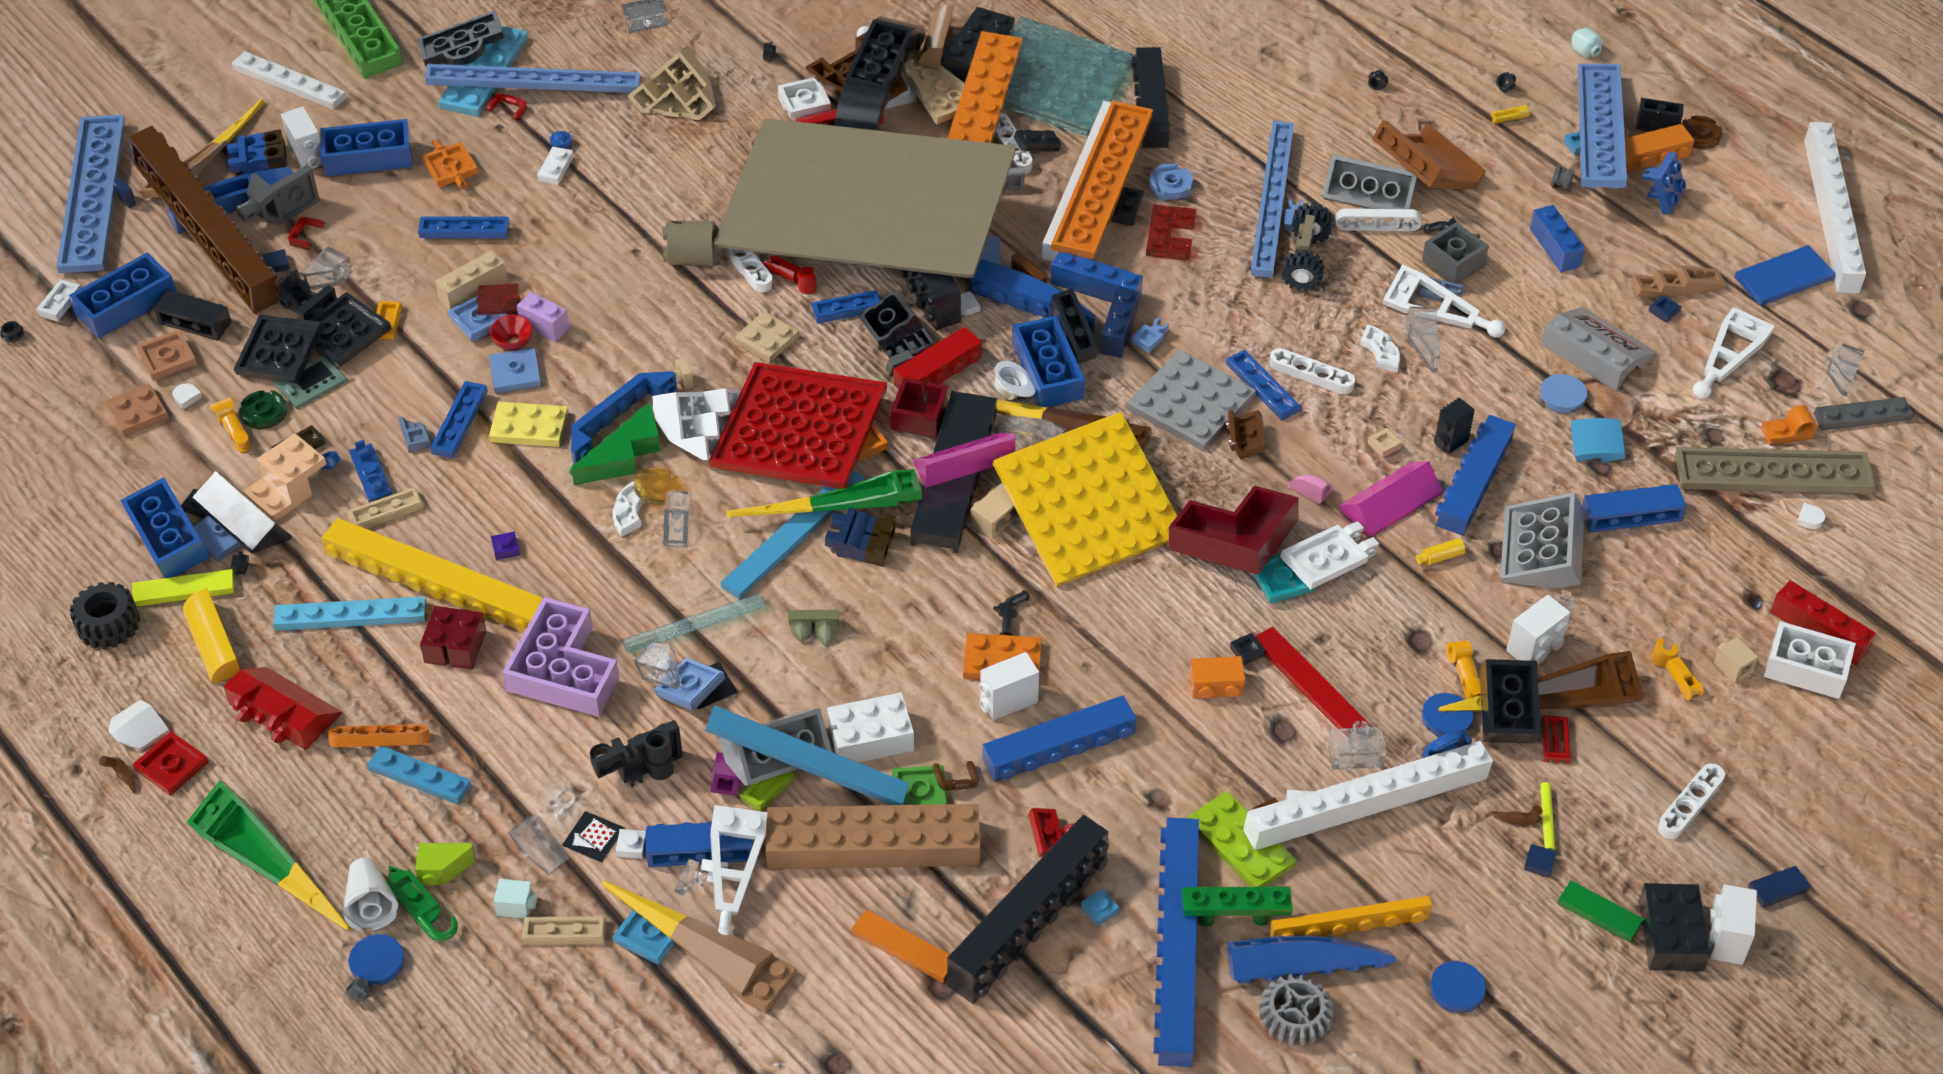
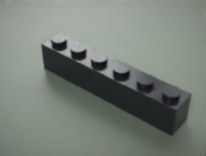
(1151, 94)

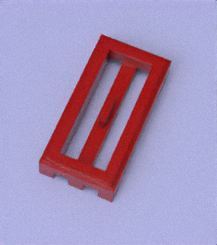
(1555, 755)

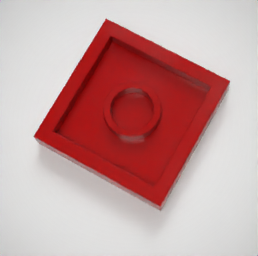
(170, 763)

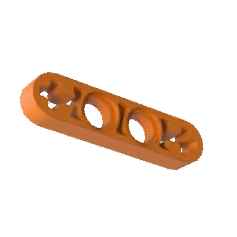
(379, 735)

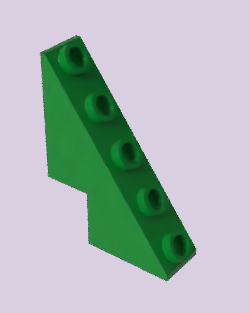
(616, 452)

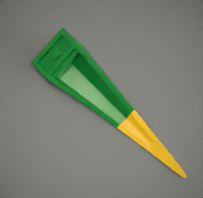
(874, 492)
(239, 831)

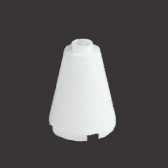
(368, 897)

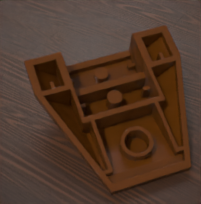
(834, 74)

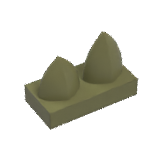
(823, 620)

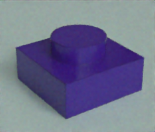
(505, 545)

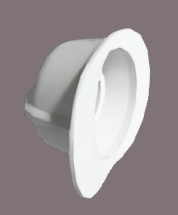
(1012, 381)

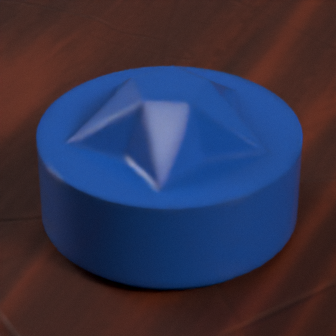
(561, 139)
(331, 459)

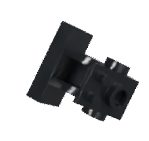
(294, 291)

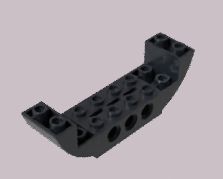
(876, 72)

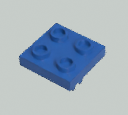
(1667, 181)

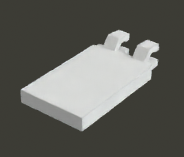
(1329, 554)

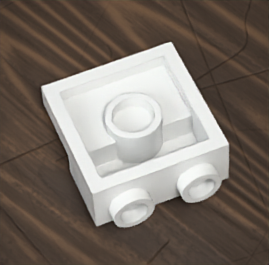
(803, 98)

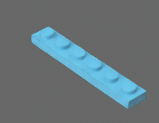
(350, 613)

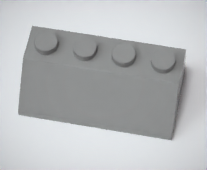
(1369, 184)
(755, 767)

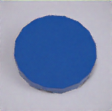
(1445, 721)
(1447, 742)
(376, 959)
(1457, 986)

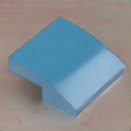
(1598, 439)

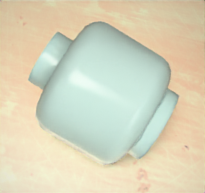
(1587, 42)

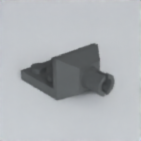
(280, 200)

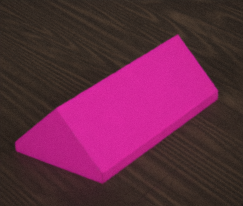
(964, 459)
(1393, 497)

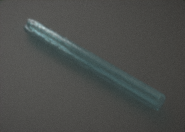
(694, 623)

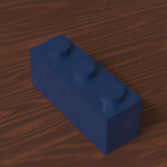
(1119, 322)

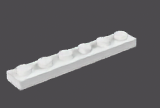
(289, 80)

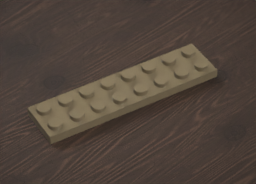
(1774, 470)

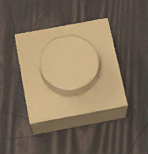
(684, 374)
(1384, 442)

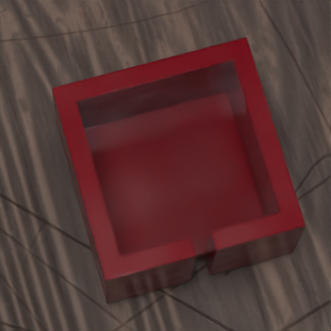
(915, 415)
(458, 631)

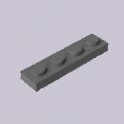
(1863, 413)

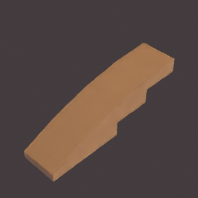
(1683, 282)

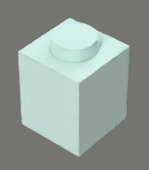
(514, 898)

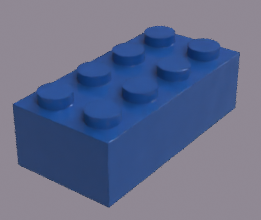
(366, 147)
(121, 295)
(1048, 361)
(165, 528)

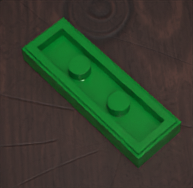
(1600, 911)

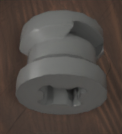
(1562, 177)

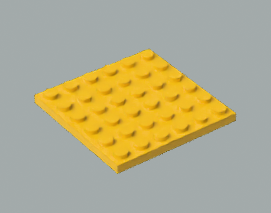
(1087, 498)

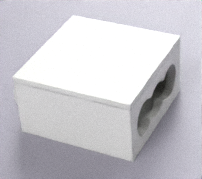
(302, 137)
(1008, 686)

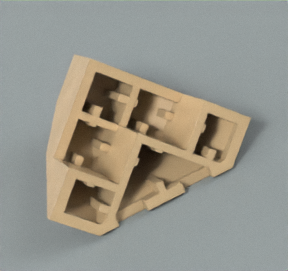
(676, 89)

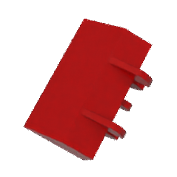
(279, 706)

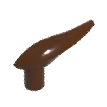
(120, 768)
(1520, 817)

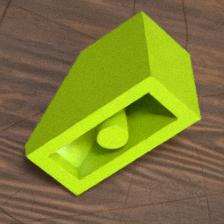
(442, 861)

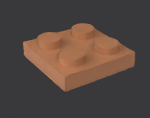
(166, 355)
(136, 409)

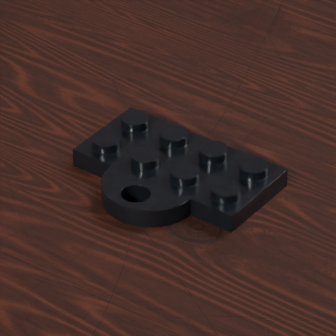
(461, 42)

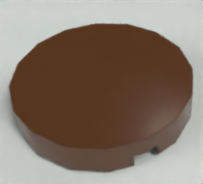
(1703, 131)

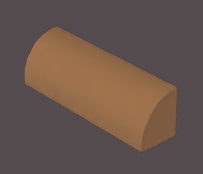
(936, 37)

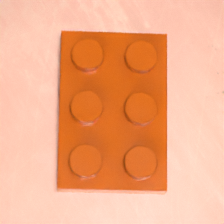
(990, 649)

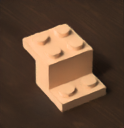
(284, 477)

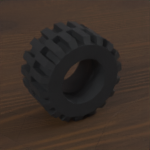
(105, 630)

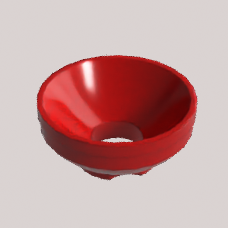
(509, 327)

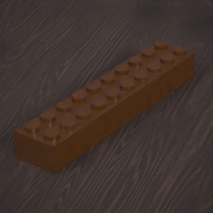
(204, 219)

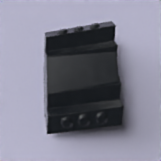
(895, 326)

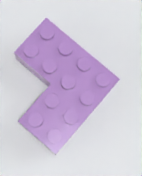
(552, 664)

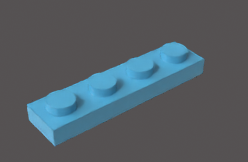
(419, 775)

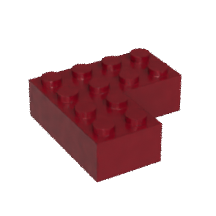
(1236, 538)

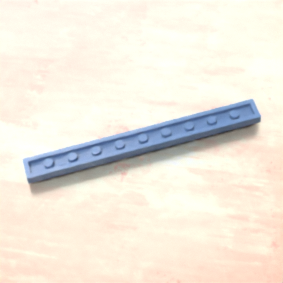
(532, 78)
(1272, 199)

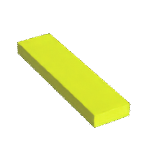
(182, 587)

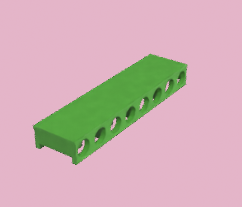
(361, 35)

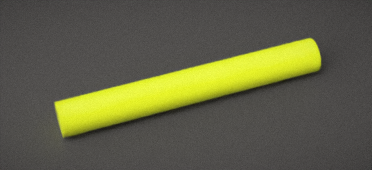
(1547, 815)

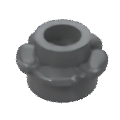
(357, 989)

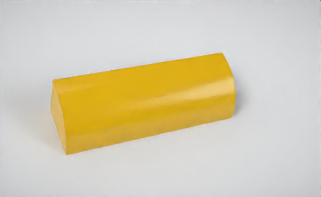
(210, 637)

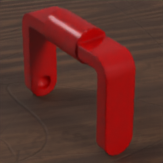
(511, 100)
(297, 228)

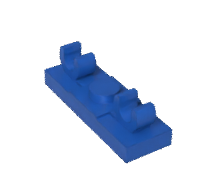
(369, 471)

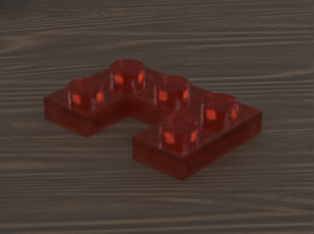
(1162, 221)

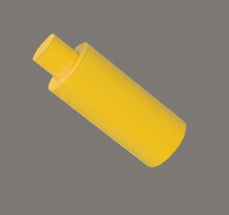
(1441, 552)

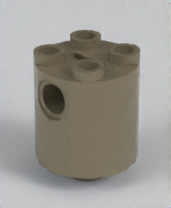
(691, 243)

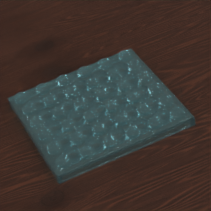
(1063, 76)

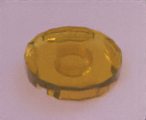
(654, 483)

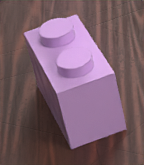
(544, 316)

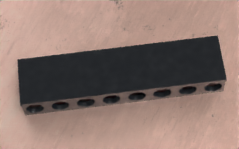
(946, 506)

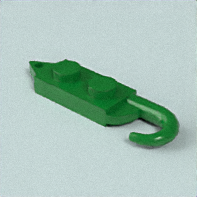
(418, 903)

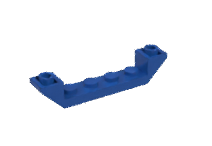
(617, 403)

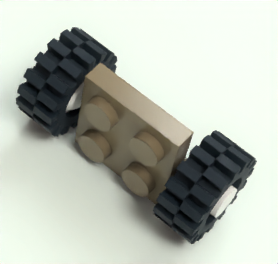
(1303, 268)

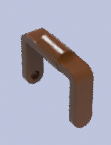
(960, 784)

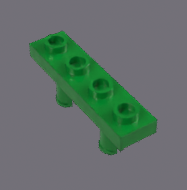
(1236, 901)

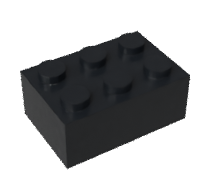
(1510, 701)
(1674, 927)

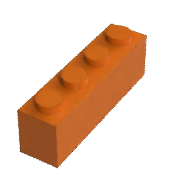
(1652, 147)

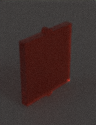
(498, 299)

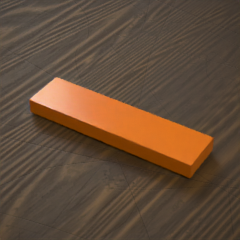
(902, 945)

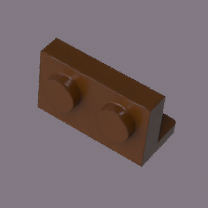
(1246, 433)

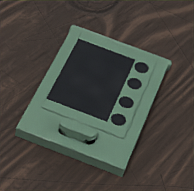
(315, 381)

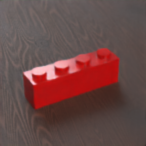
(942, 359)
(1810, 612)

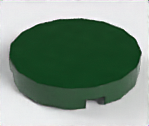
(263, 409)

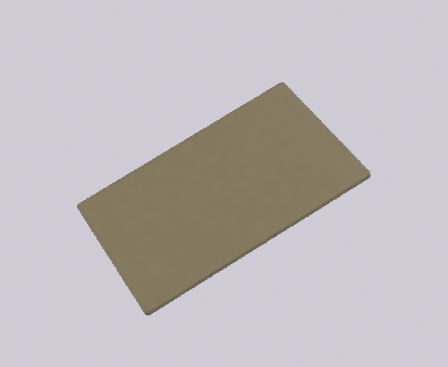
(866, 197)

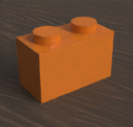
(1217, 677)

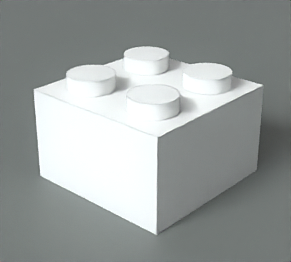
(1538, 630)
(1732, 924)

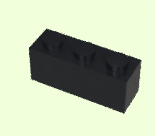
(192, 315)
(1074, 325)

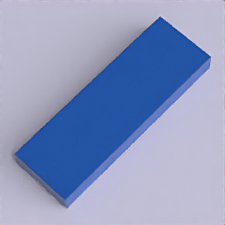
(843, 306)

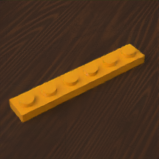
(1354, 919)

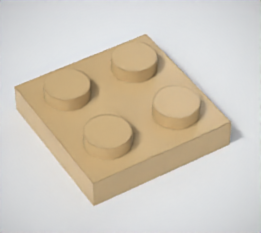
(766, 337)

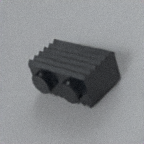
(1658, 114)
(1454, 425)

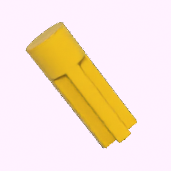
(1510, 114)

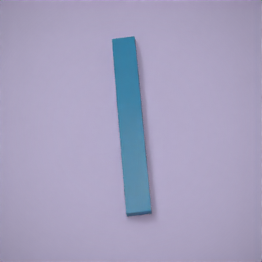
(777, 547)
(806, 756)

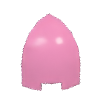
(1311, 487)

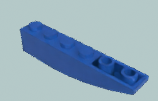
(233, 191)
(1017, 290)
(1298, 955)

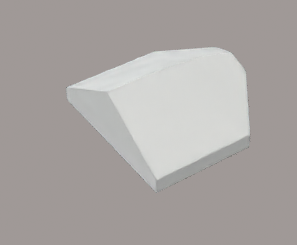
(138, 726)

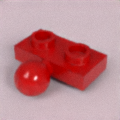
(1046, 828)

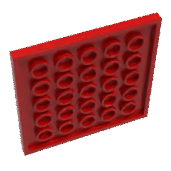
(798, 425)

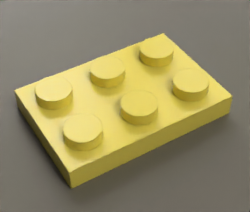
(528, 424)

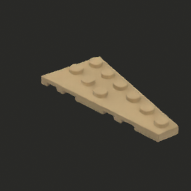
(936, 88)

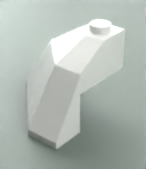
(695, 418)

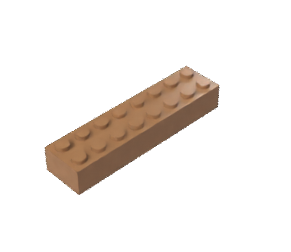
(873, 836)

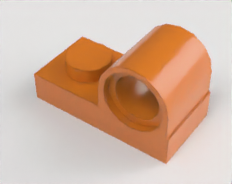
(1797, 426)

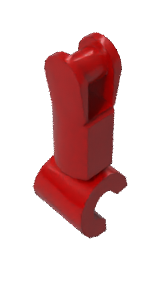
(793, 273)

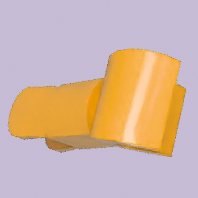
(227, 416)
(1462, 654)
(1677, 669)

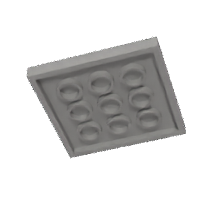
(1190, 399)

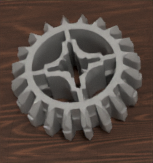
(1292, 1019)

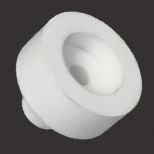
(707, 865)

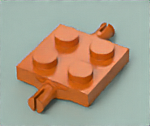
(449, 164)

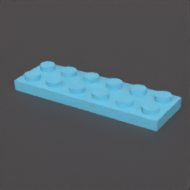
(501, 54)

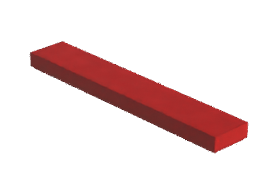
(1309, 680)

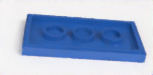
(1784, 275)

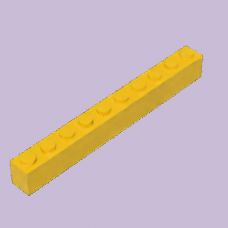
(430, 574)

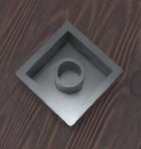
(1455, 253)

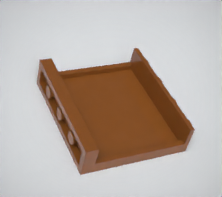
(1430, 157)

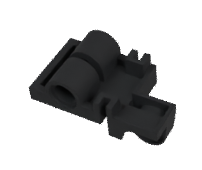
(645, 753)

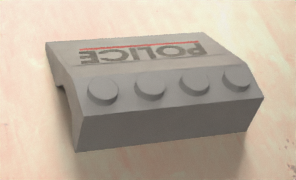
(1595, 346)

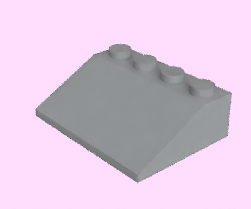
(1543, 542)

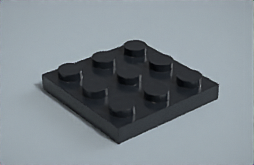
(347, 329)
(278, 348)

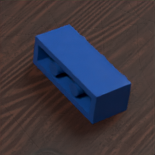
(1557, 238)

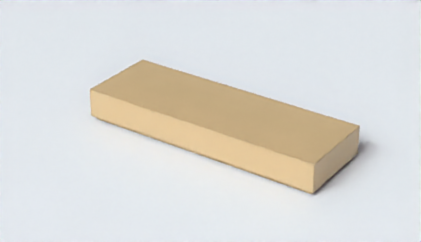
(386, 509)
(564, 930)

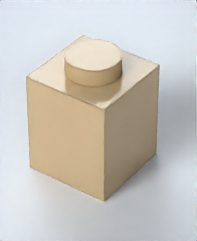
(1735, 659)

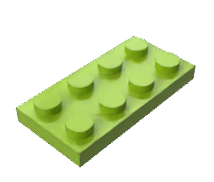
(1222, 829)

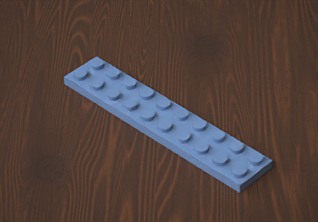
(1601, 126)
(91, 194)

